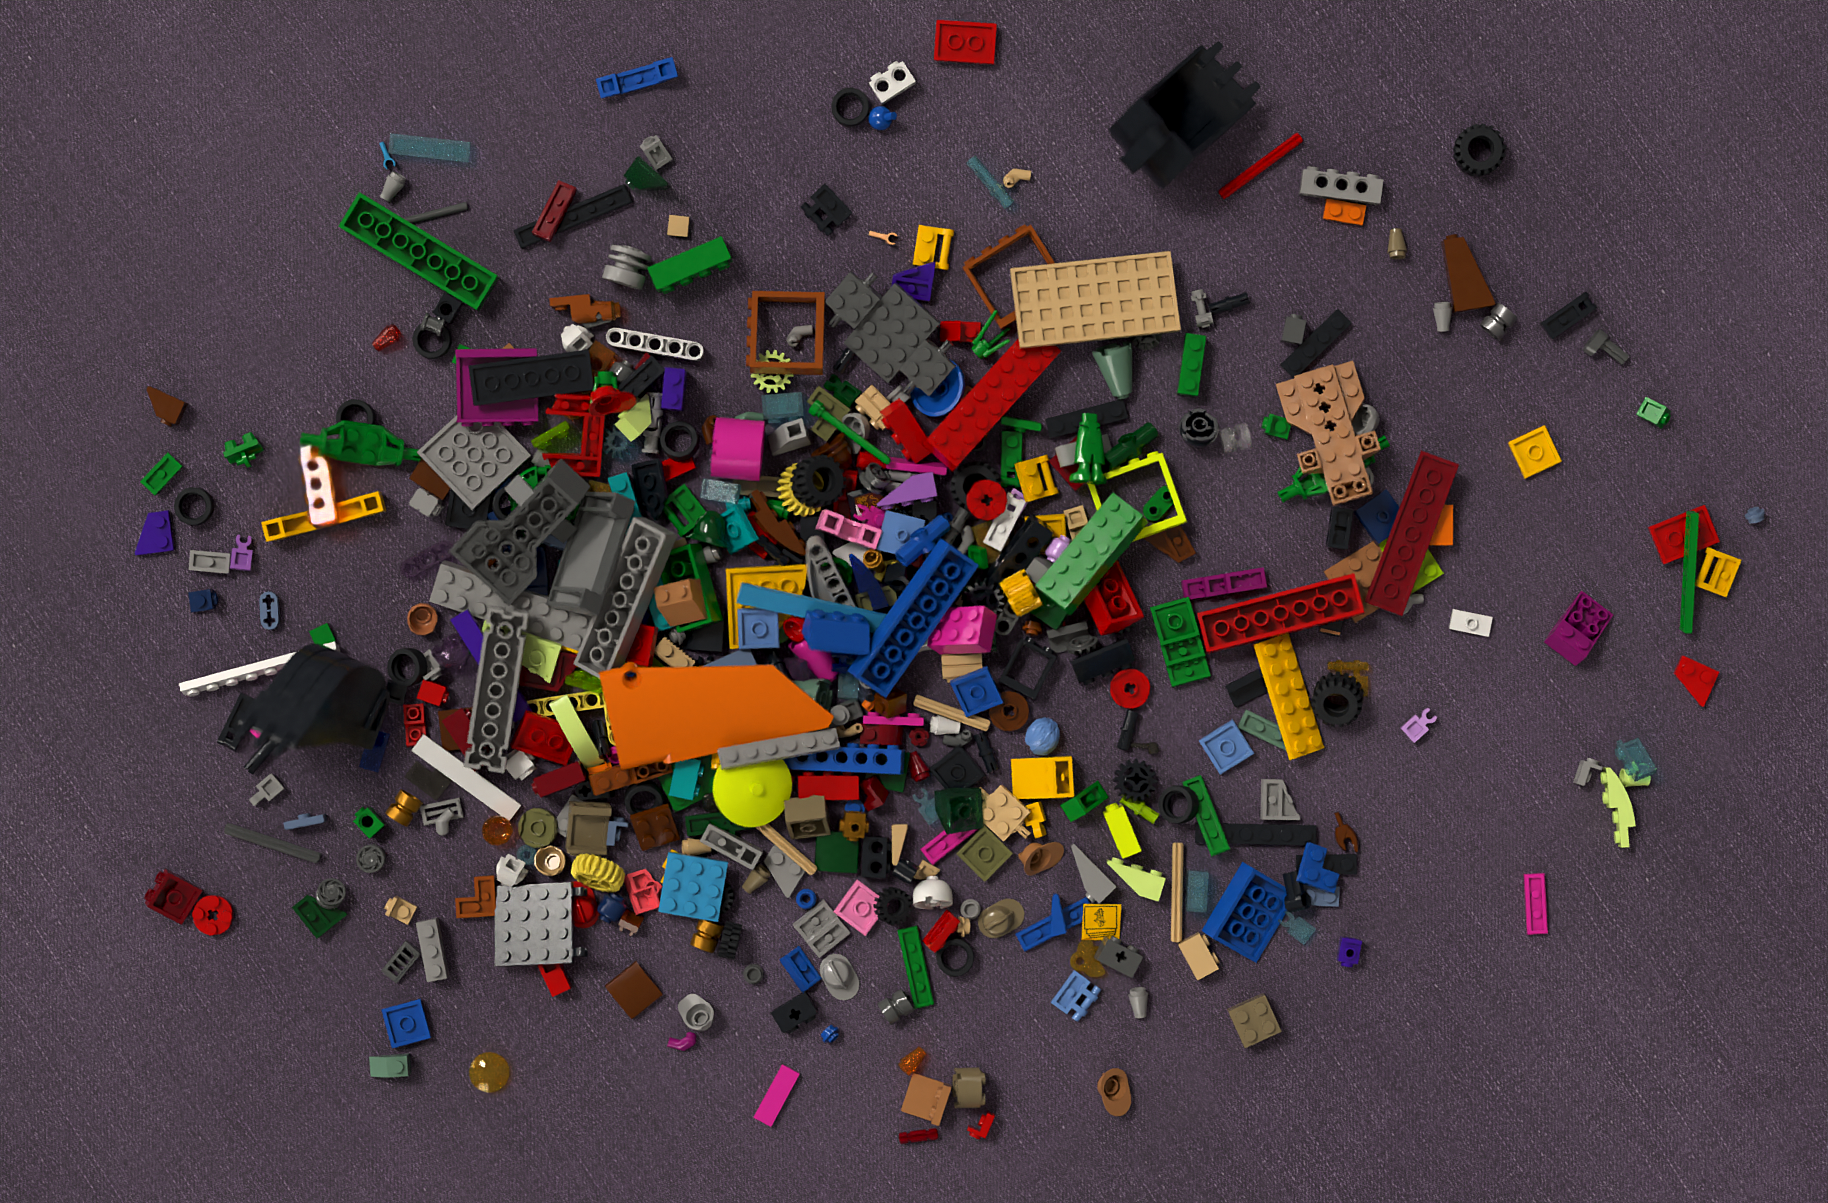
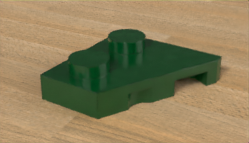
(315, 917)

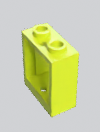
(1121, 830)

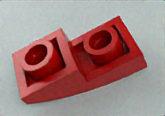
(414, 723)

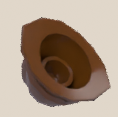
(838, 449)

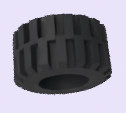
(1494, 141)
(963, 473)
(831, 476)
(1334, 713)

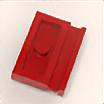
(941, 930)

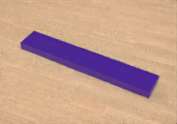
(473, 638)

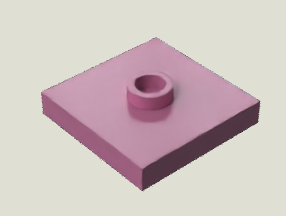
(857, 907)

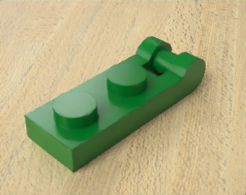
(1010, 454)

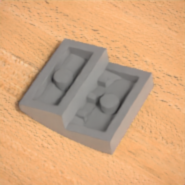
(821, 928)

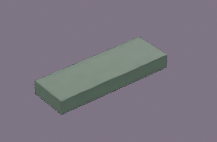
(1261, 728)

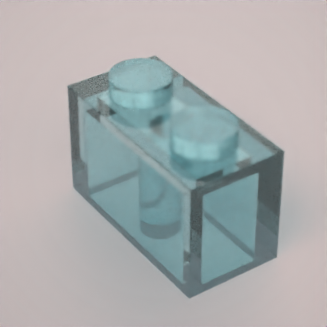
(782, 406)
(1196, 890)

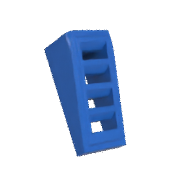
(1057, 920)

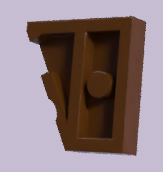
(1173, 543)

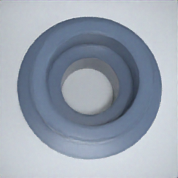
(1755, 515)

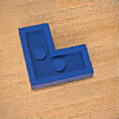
(1311, 869)

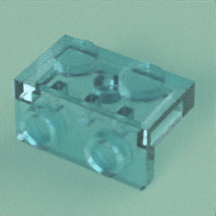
(1635, 759)

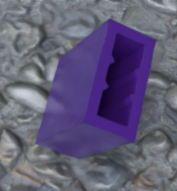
(674, 389)

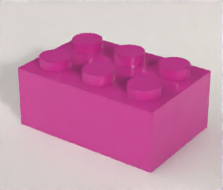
(964, 631)

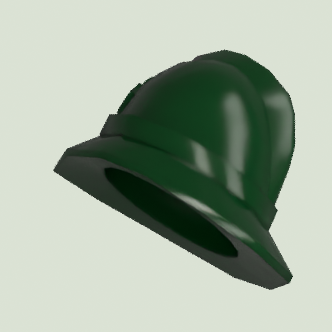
(710, 529)

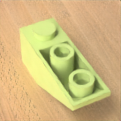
(1142, 882)

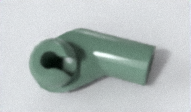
(751, 416)

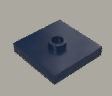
(1378, 516)

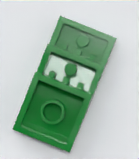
(1180, 642)

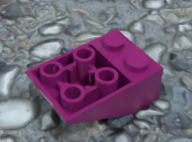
(1578, 628)

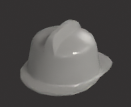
(839, 977)

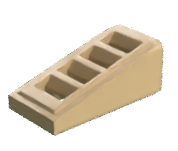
(898, 837)

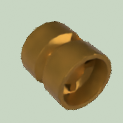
(403, 808)
(706, 936)

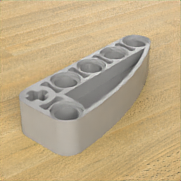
(820, 576)

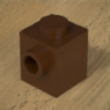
(891, 705)

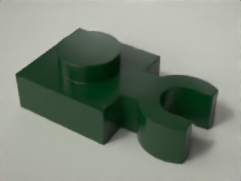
(844, 392)

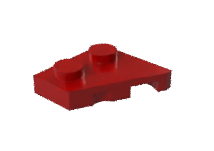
(1696, 678)

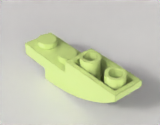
(1617, 797)

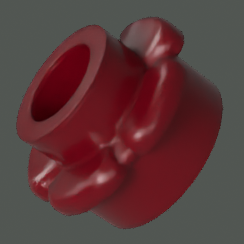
(919, 731)

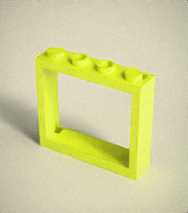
(1136, 464)

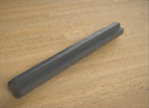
(272, 843)

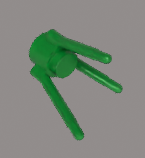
(983, 348)
(605, 378)

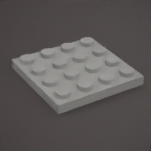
(473, 458)

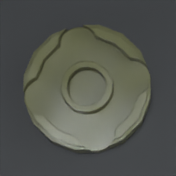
(538, 827)

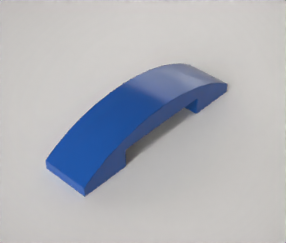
(637, 78)

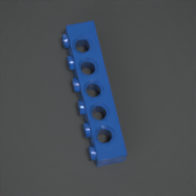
(894, 762)

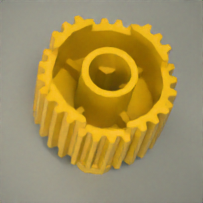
(1020, 593)

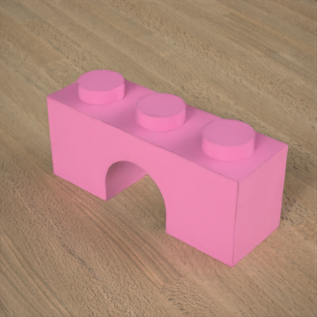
(848, 530)

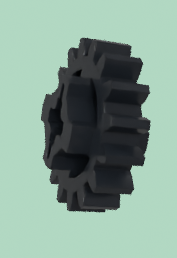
(983, 595)
(1134, 789)

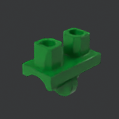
(243, 453)

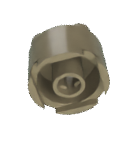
(968, 1087)

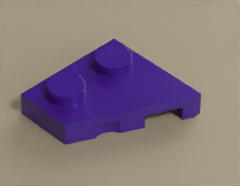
(917, 281)
(156, 534)

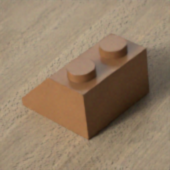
(681, 602)

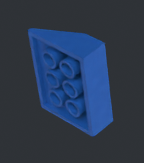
(1247, 912)

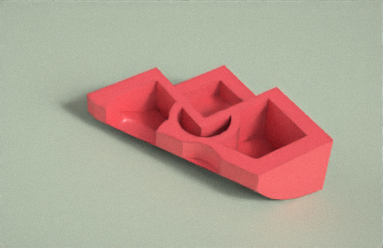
(643, 891)

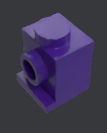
(1345, 944)

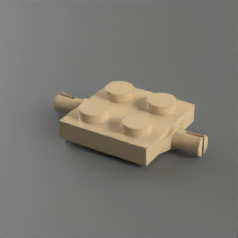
(1004, 813)

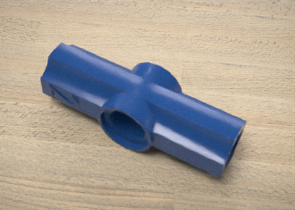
(922, 540)

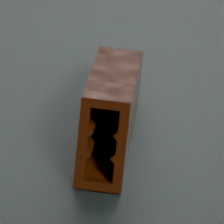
(1464, 278)

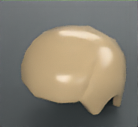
(550, 860)

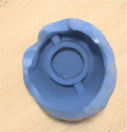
(1042, 736)

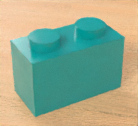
(685, 778)

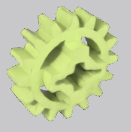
(779, 382)

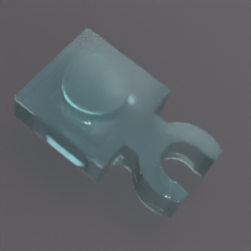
(928, 807)
(1298, 928)

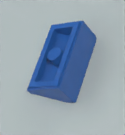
(800, 969)

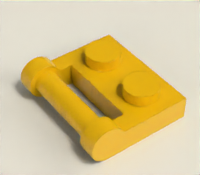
(926, 246)
(1031, 481)
(1722, 575)

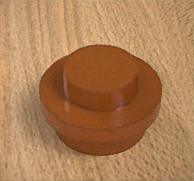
(1032, 628)

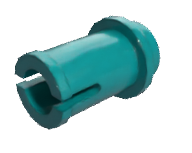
(745, 503)

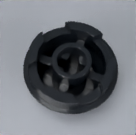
(1198, 428)

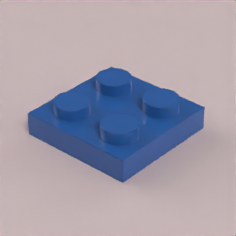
(976, 691)
(406, 1023)

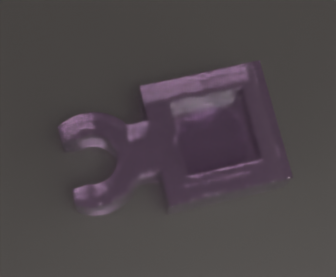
(797, 668)

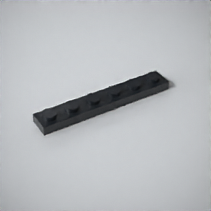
(1264, 834)

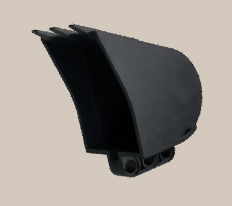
(1196, 105)
(319, 701)

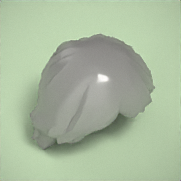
(1365, 420)

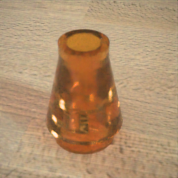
(911, 1061)

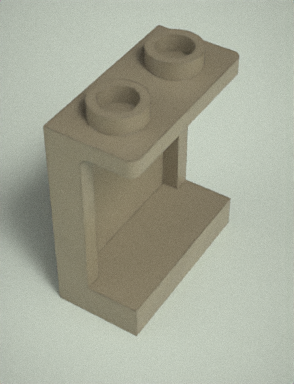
(587, 828)

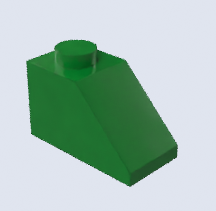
(1084, 801)

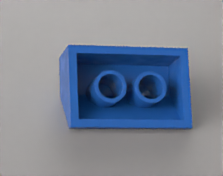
(836, 632)

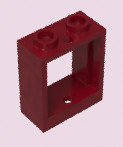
(559, 779)

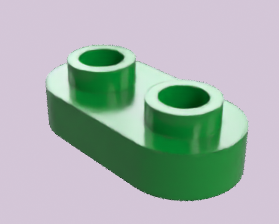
(1159, 503)

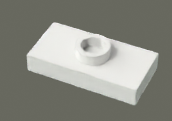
(1470, 622)

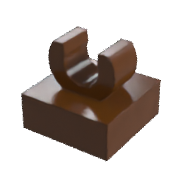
(630, 922)

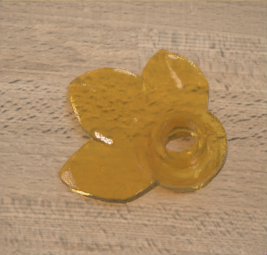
(1090, 965)

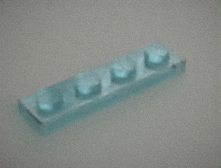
(429, 148)

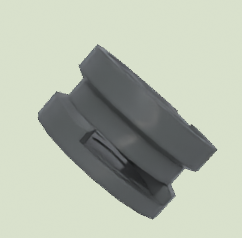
(874, 478)
(371, 858)
(330, 893)

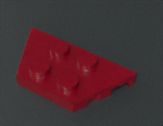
(564, 667)

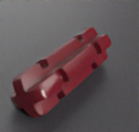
(918, 1136)

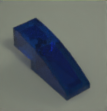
(867, 582)

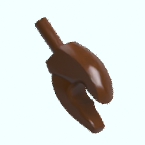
(1345, 831)

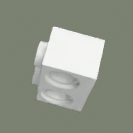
(895, 87)

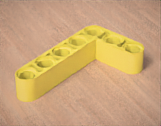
(582, 705)

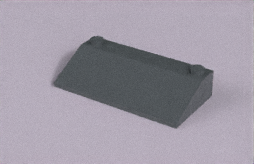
(591, 553)

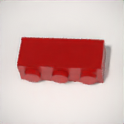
(905, 430)
(829, 785)

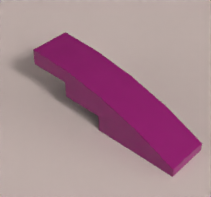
(1224, 583)

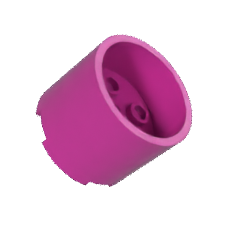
(738, 449)

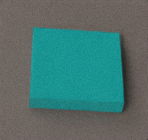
(738, 529)

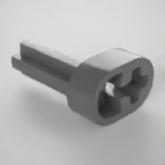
(1600, 340)

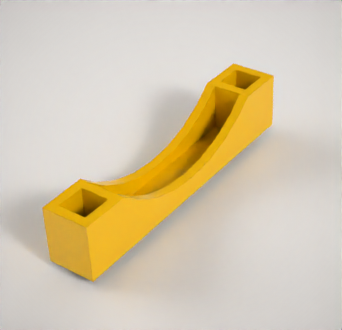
(347, 510)

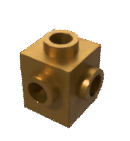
(851, 818)

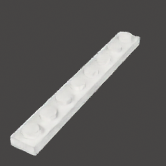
(231, 677)

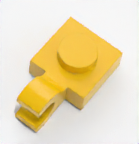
(1035, 819)

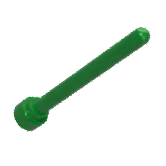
(818, 409)

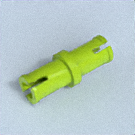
(1141, 809)

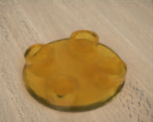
(489, 1072)

